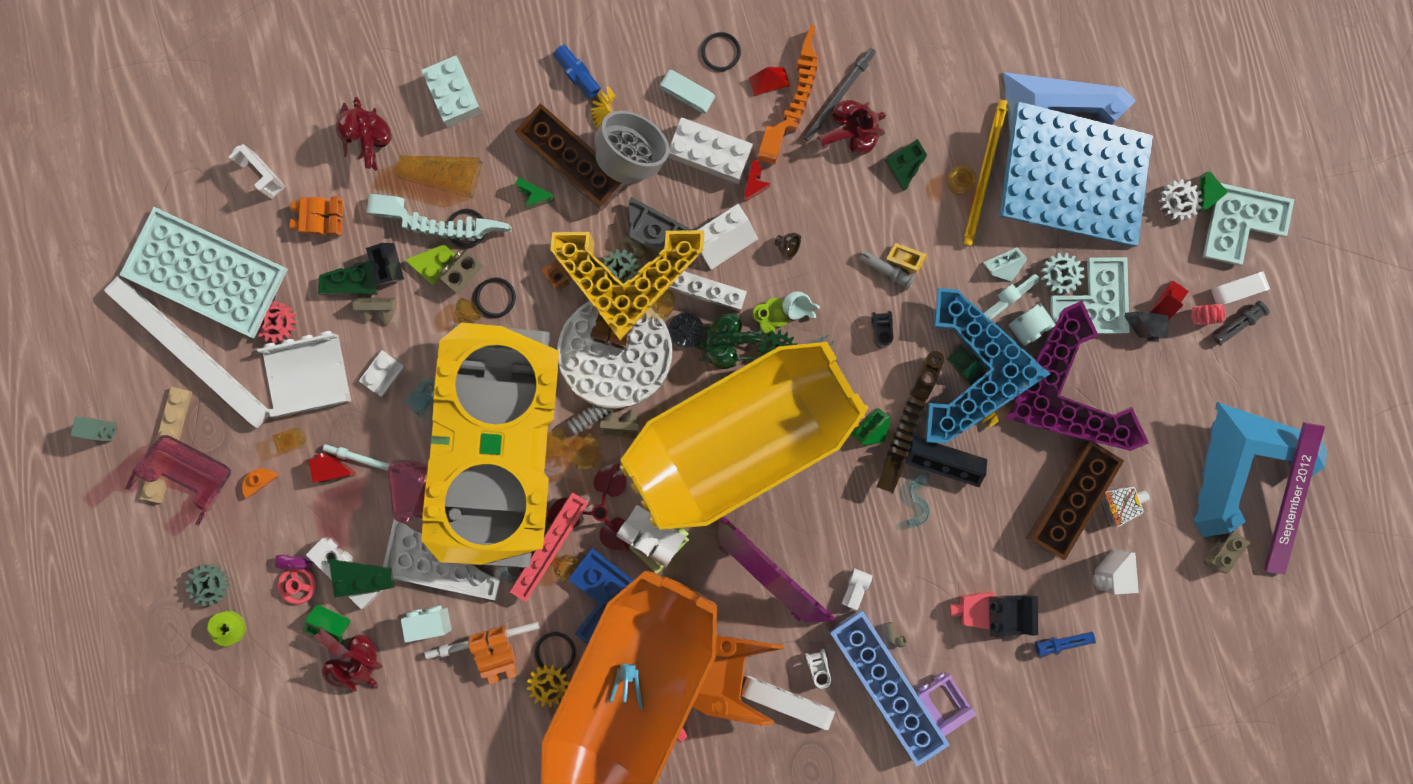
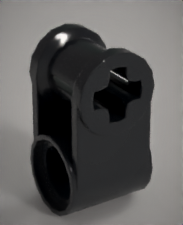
(882, 324)

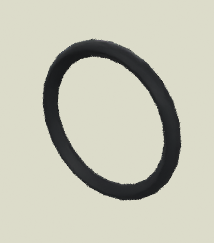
(726, 67)
(465, 211)
(493, 280)
(560, 635)

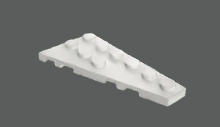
(413, 563)

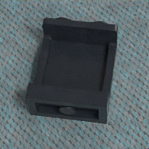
(1013, 615)

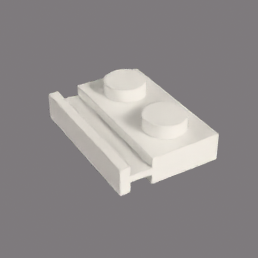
(382, 373)

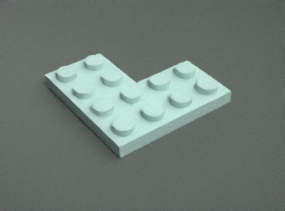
(1237, 214)
(1106, 296)

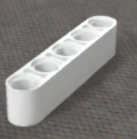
(787, 703)

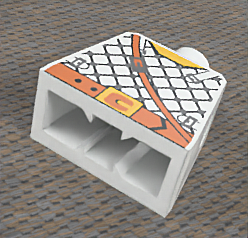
(1123, 504)

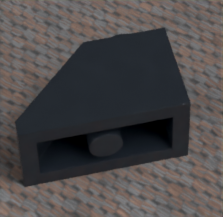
(1148, 325)

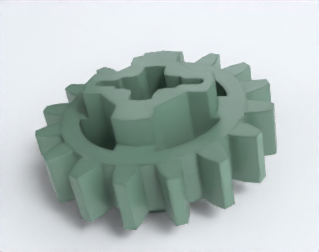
(617, 261)
(199, 586)

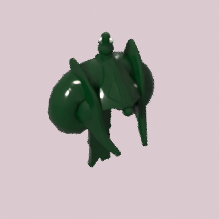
(721, 337)

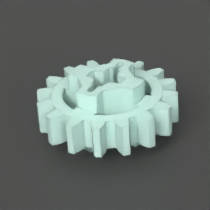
(1055, 270)

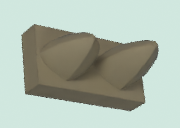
(383, 307)
(627, 428)

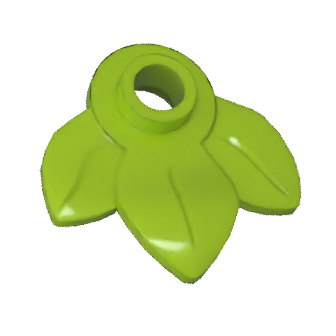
(773, 316)

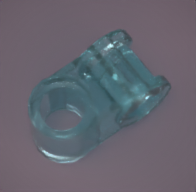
(420, 398)

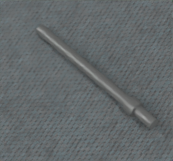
(861, 66)

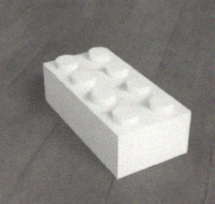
(709, 150)

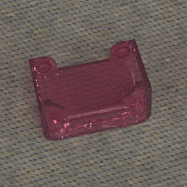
(407, 488)

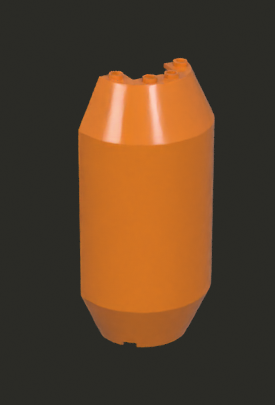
(673, 644)

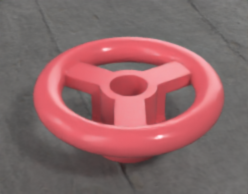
(301, 586)

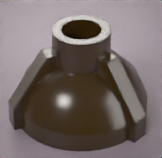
(788, 244)

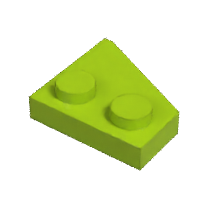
(432, 262)

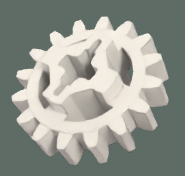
(1173, 204)

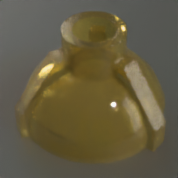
(664, 305)
(466, 312)
(564, 566)

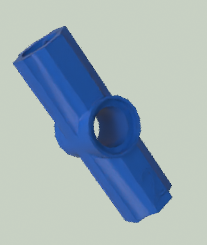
(576, 71)

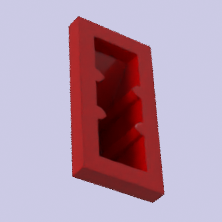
(769, 80)

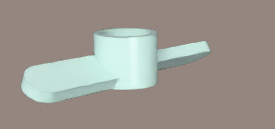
(1010, 295)

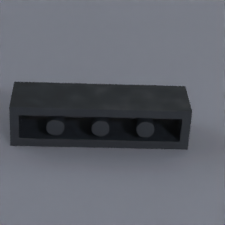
(947, 461)

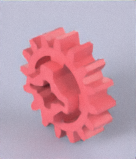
(268, 325)

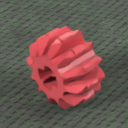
(1208, 314)

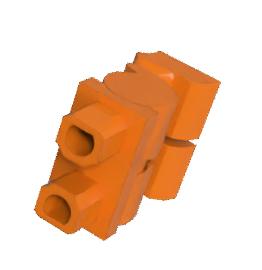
(311, 216)
(494, 660)

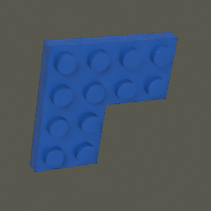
(601, 582)

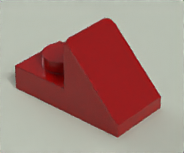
(755, 187)
(1170, 300)

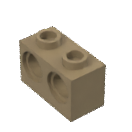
(465, 275)
(1226, 552)

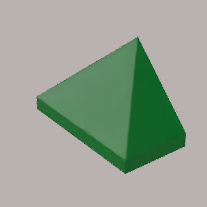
(1210, 190)
(873, 429)

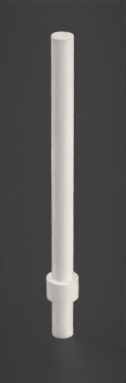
(445, 650)

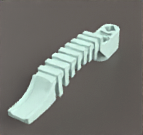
(394, 208)

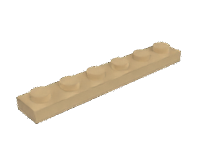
(171, 425)

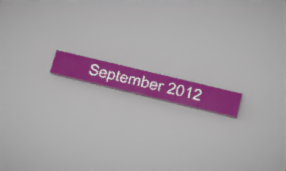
(1294, 498)

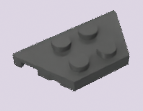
(649, 226)

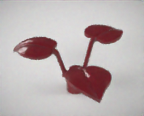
(609, 481)

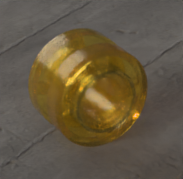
(953, 183)

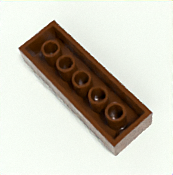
(568, 156)
(1075, 499)

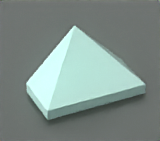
(1007, 264)

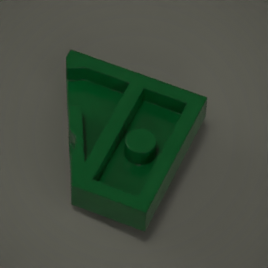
(906, 163)

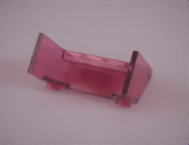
(186, 467)

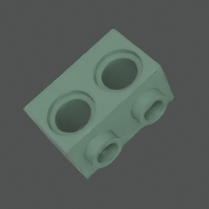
(93, 429)

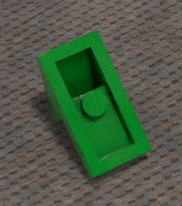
(537, 195)

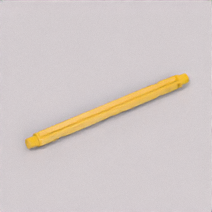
(985, 172)

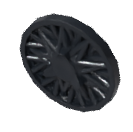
(686, 329)

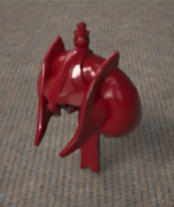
(859, 124)
(365, 125)
(351, 665)

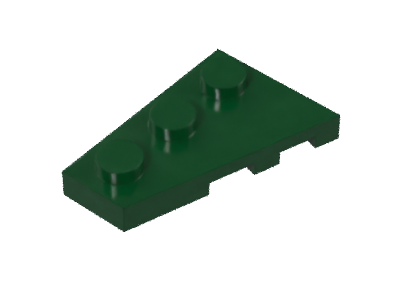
(349, 281)
(357, 578)

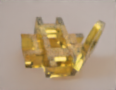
(587, 453)

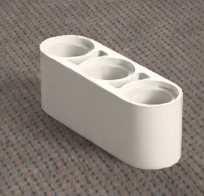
(1240, 288)

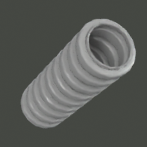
(587, 418)

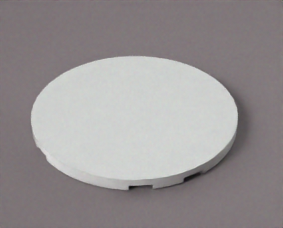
(609, 374)

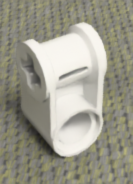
(818, 667)

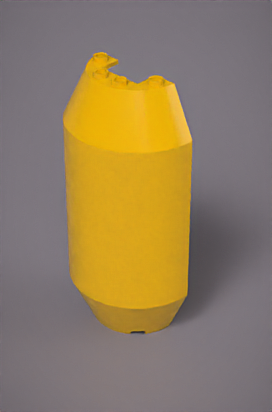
(742, 436)

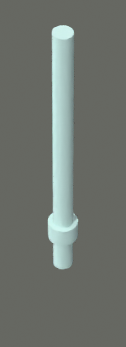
(343, 453)

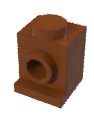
(554, 269)

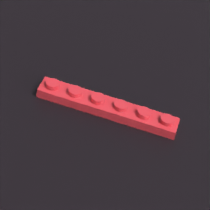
(552, 543)

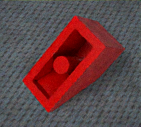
(328, 468)

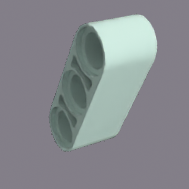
(687, 91)

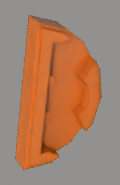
(257, 480)

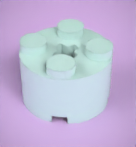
(1031, 324)

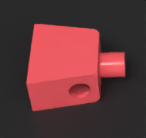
(973, 609)

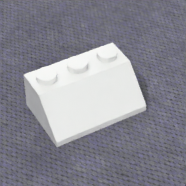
(726, 236)
(1117, 573)

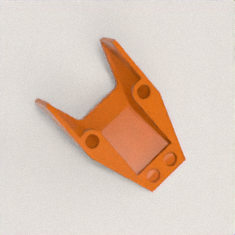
(723, 685)

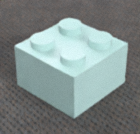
(427, 624)

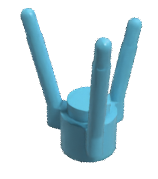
(627, 673)

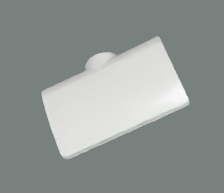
(650, 541)

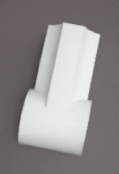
(858, 584)

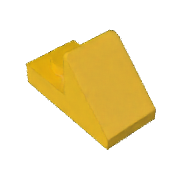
(906, 258)

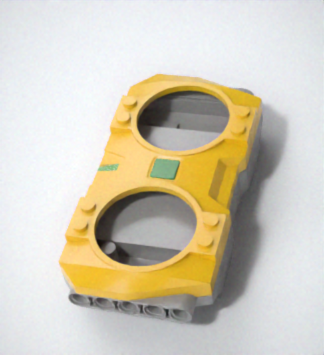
(489, 445)

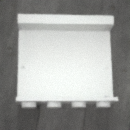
(305, 374)

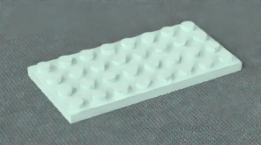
(204, 272)

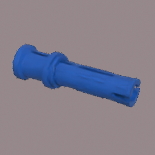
(1054, 644)

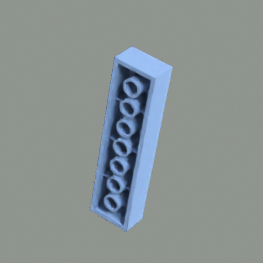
(888, 687)

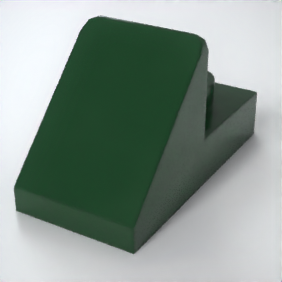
(966, 366)

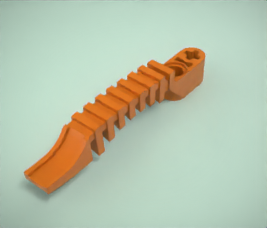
(807, 71)

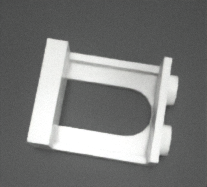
(269, 183)

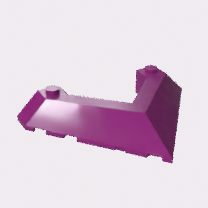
(1047, 409)
(769, 574)

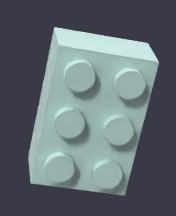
(451, 91)

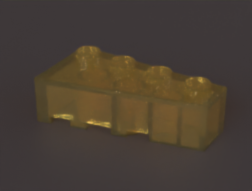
(444, 173)

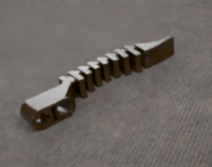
(908, 421)

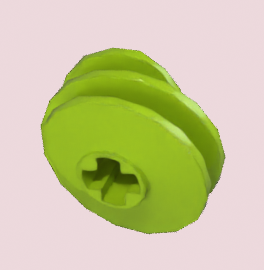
(229, 619)

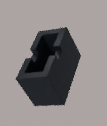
(385, 263)

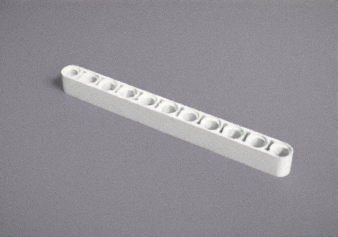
(187, 351)

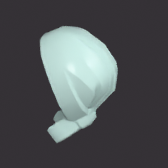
(798, 305)

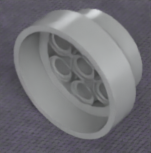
(630, 147)

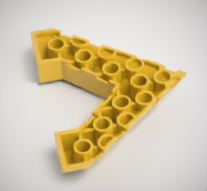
(625, 303)

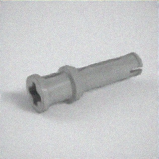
(895, 274)

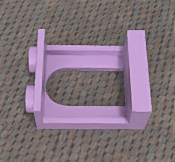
(966, 711)

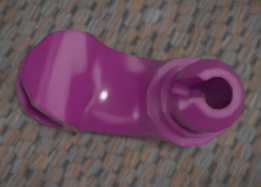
(289, 562)

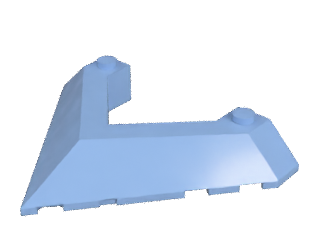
(1066, 96)

